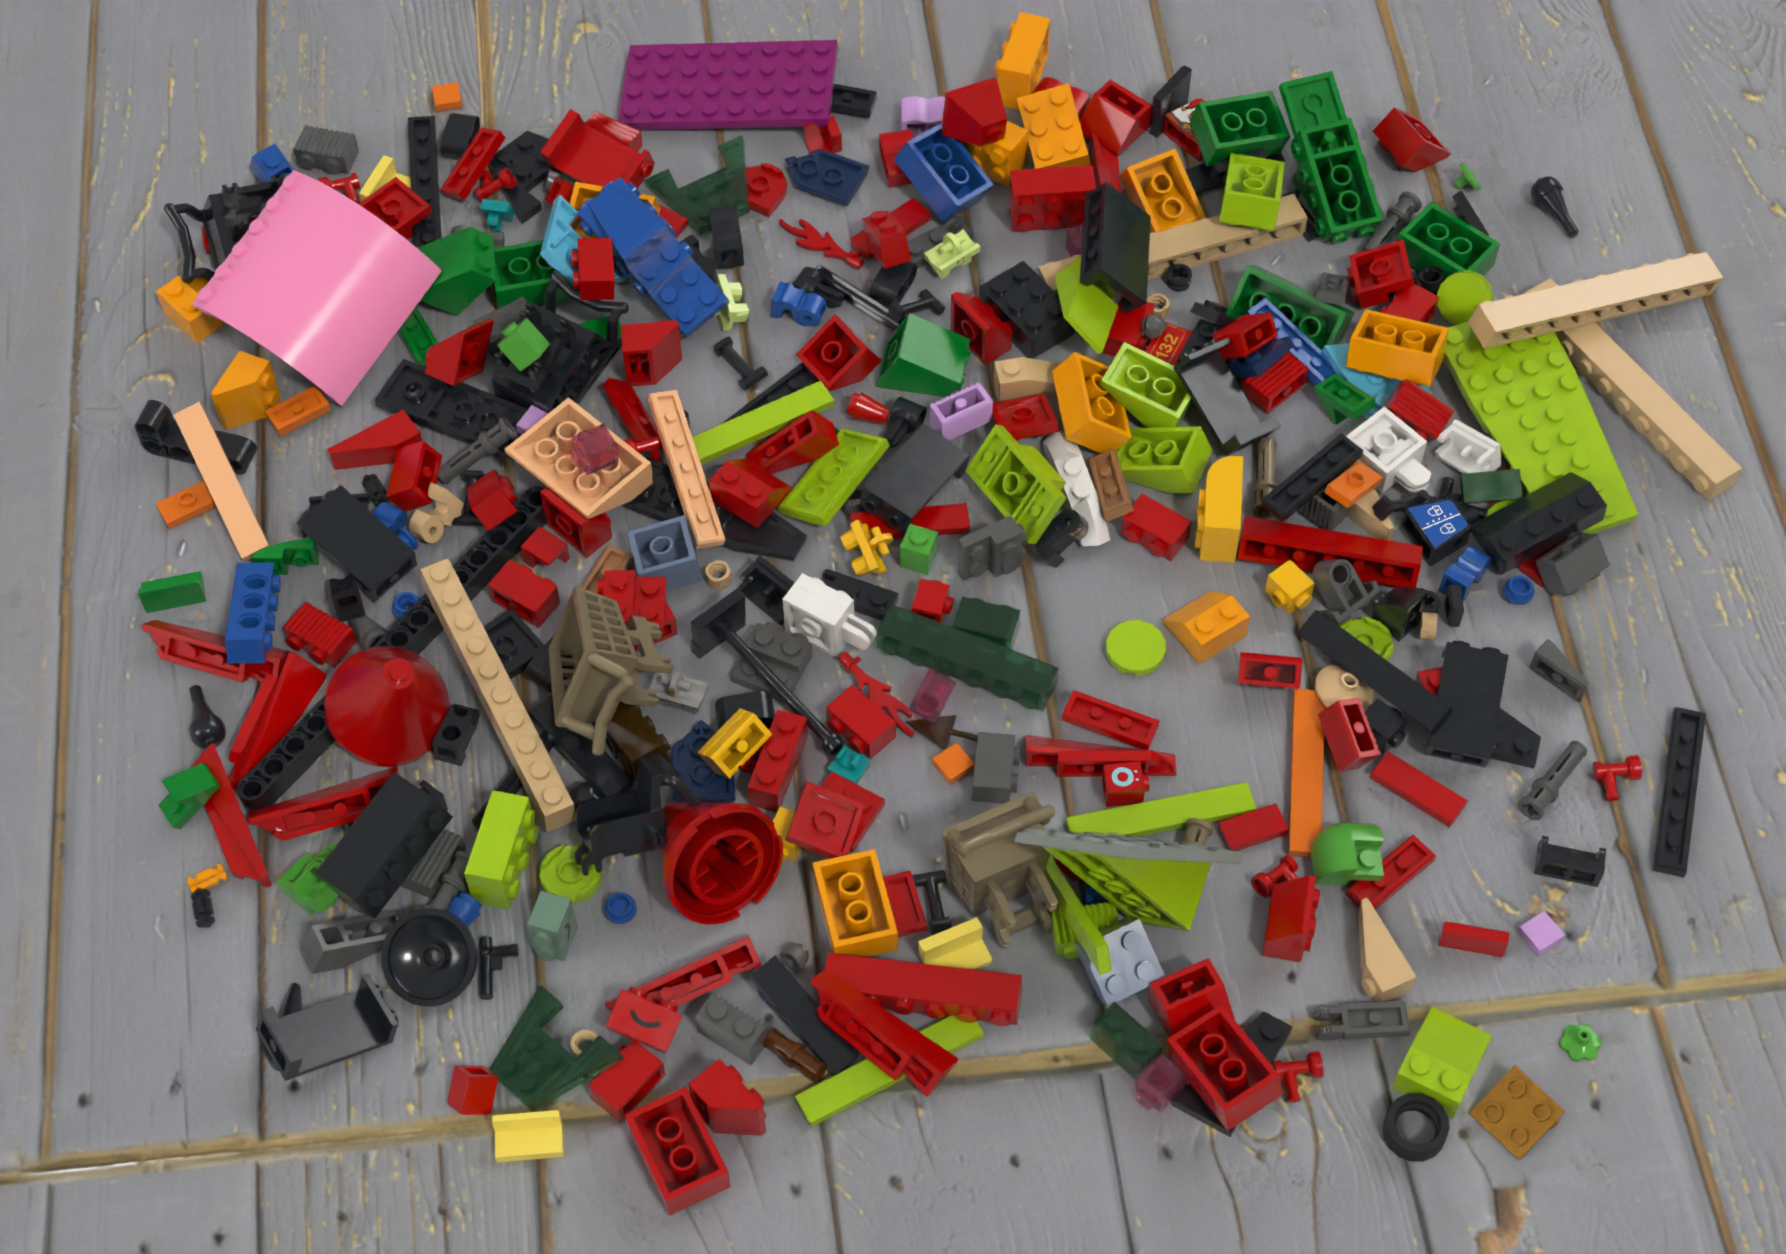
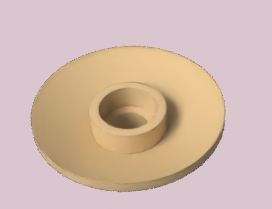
(1337, 684)

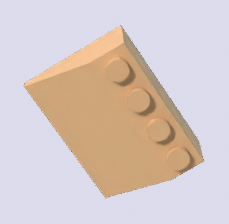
(546, 455)

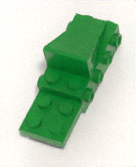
(1330, 160)

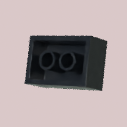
(1028, 307)

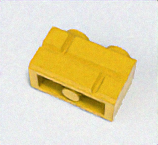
(734, 743)

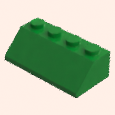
(1318, 320)

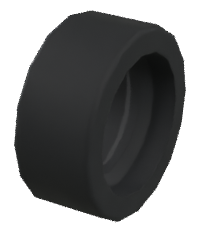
(1422, 1104)

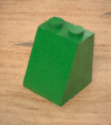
(465, 266)
(924, 359)

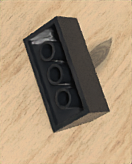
(1539, 521)
(383, 845)

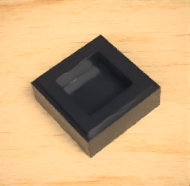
(1454, 606)

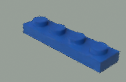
(1303, 347)

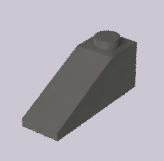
(346, 941)

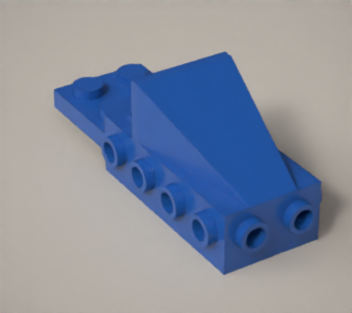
(652, 255)

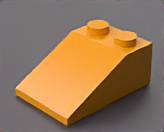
(1163, 191)

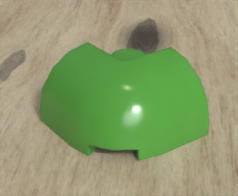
(1347, 853)
(305, 887)

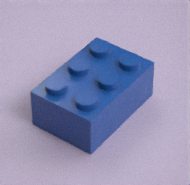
(943, 172)

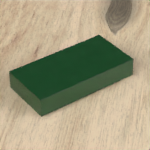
(1490, 486)

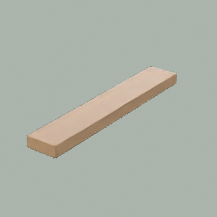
(686, 469)
(221, 480)

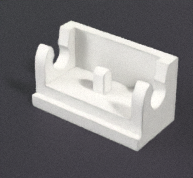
(1468, 449)

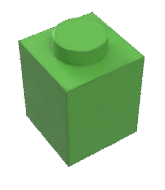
(522, 343)
(918, 549)

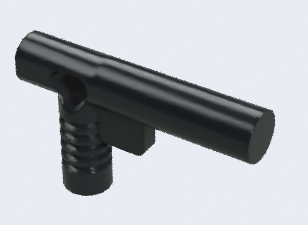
(1446, 491)
(491, 963)

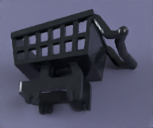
(224, 221)
(544, 379)

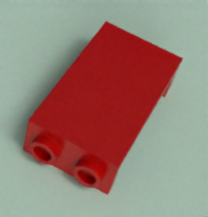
(593, 156)

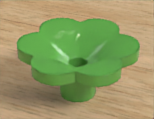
(1467, 178)
(1580, 1042)

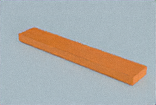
(1306, 773)

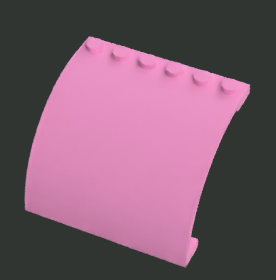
(319, 284)

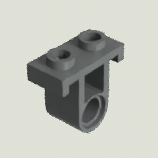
(1343, 592)

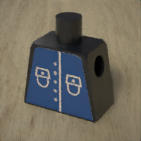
(1438, 527)

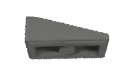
(1558, 670)

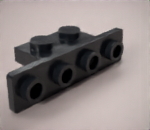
(1210, 177)

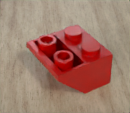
(1115, 117)
(650, 351)
(1291, 919)
(1187, 996)
(726, 1102)

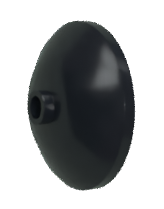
(409, 959)

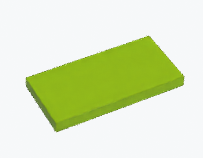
(833, 478)

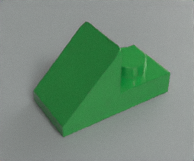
(1343, 399)
(187, 793)

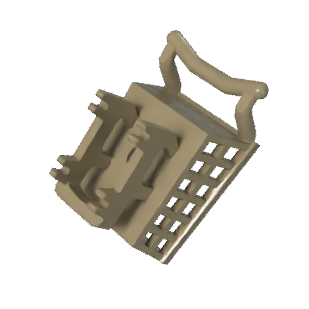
(607, 666)
(991, 869)

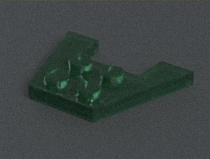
(717, 189)
(538, 1067)

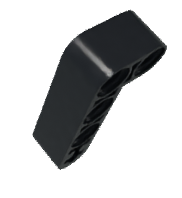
(163, 438)

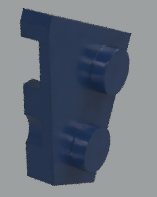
(1261, 359)

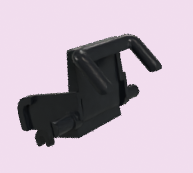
(630, 820)

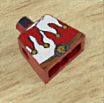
(1179, 130)

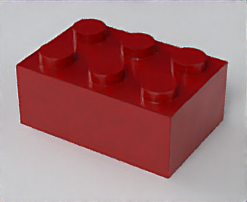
(1049, 197)
(1225, 1067)
(677, 1151)

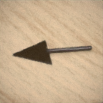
(941, 730)

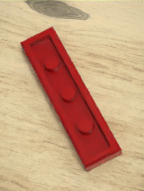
(940, 518)

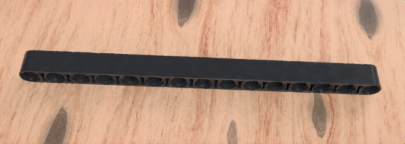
(406, 632)

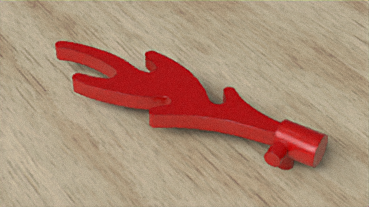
(817, 243)
(876, 692)

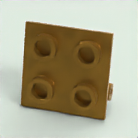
(1517, 1112)

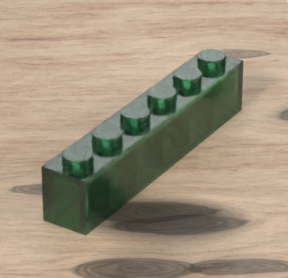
(967, 658)

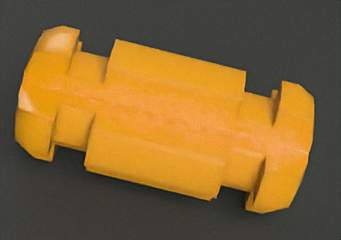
(207, 878)

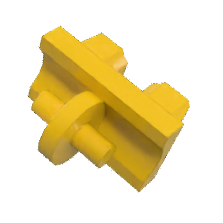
(871, 559)

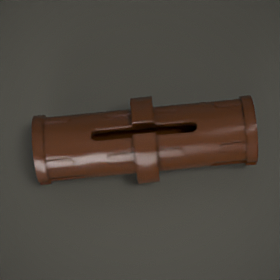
(795, 1055)

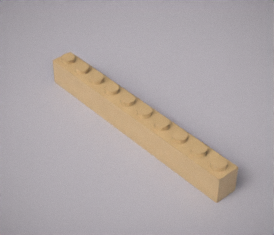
(1205, 242)
(1594, 299)
(1648, 408)
(498, 696)

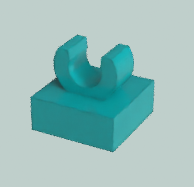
(496, 213)
(849, 765)

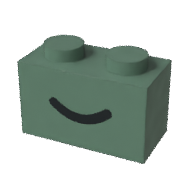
(552, 926)

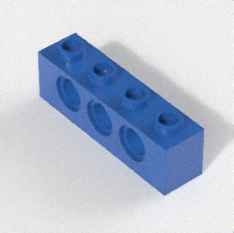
(251, 613)

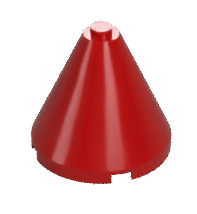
(386, 706)
(718, 859)

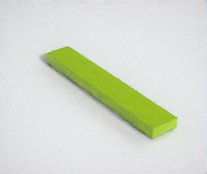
(761, 422)
(1167, 813)
(1078, 919)
(868, 1079)

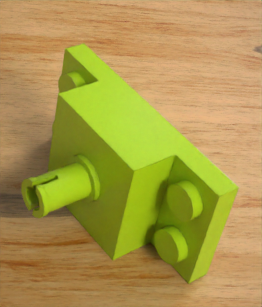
(1018, 481)

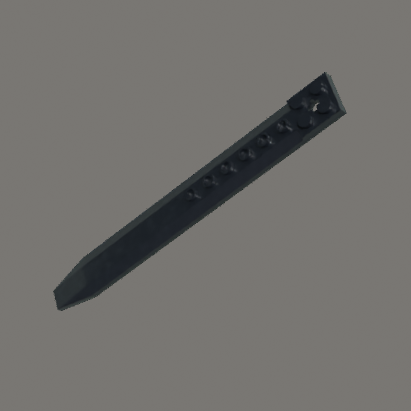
(468, 411)

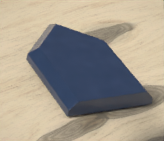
(827, 175)
(695, 771)

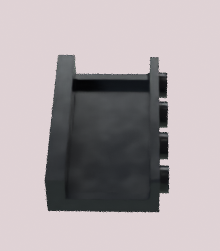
(1116, 245)

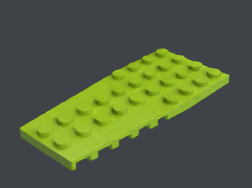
(1538, 414)

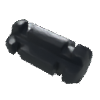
(375, 489)
(203, 908)

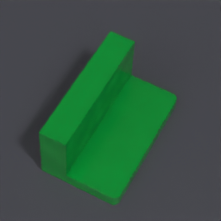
(172, 592)

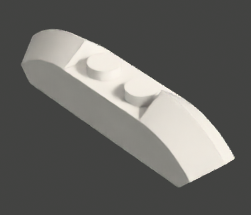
(1079, 489)

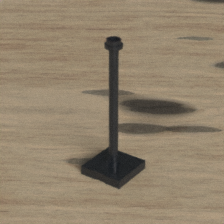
(721, 624)

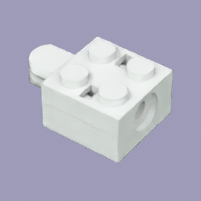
(1392, 451)
(824, 617)

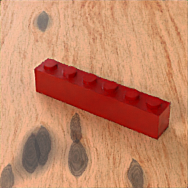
(1305, 546)
(932, 988)

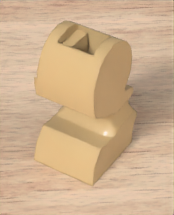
(430, 523)

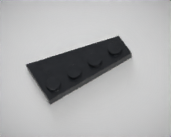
(1268, 1036)

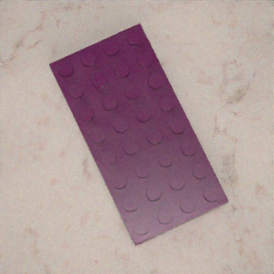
(729, 85)

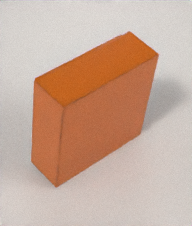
(447, 96)
(953, 763)

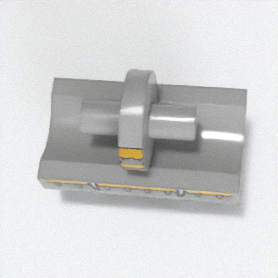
(679, 690)

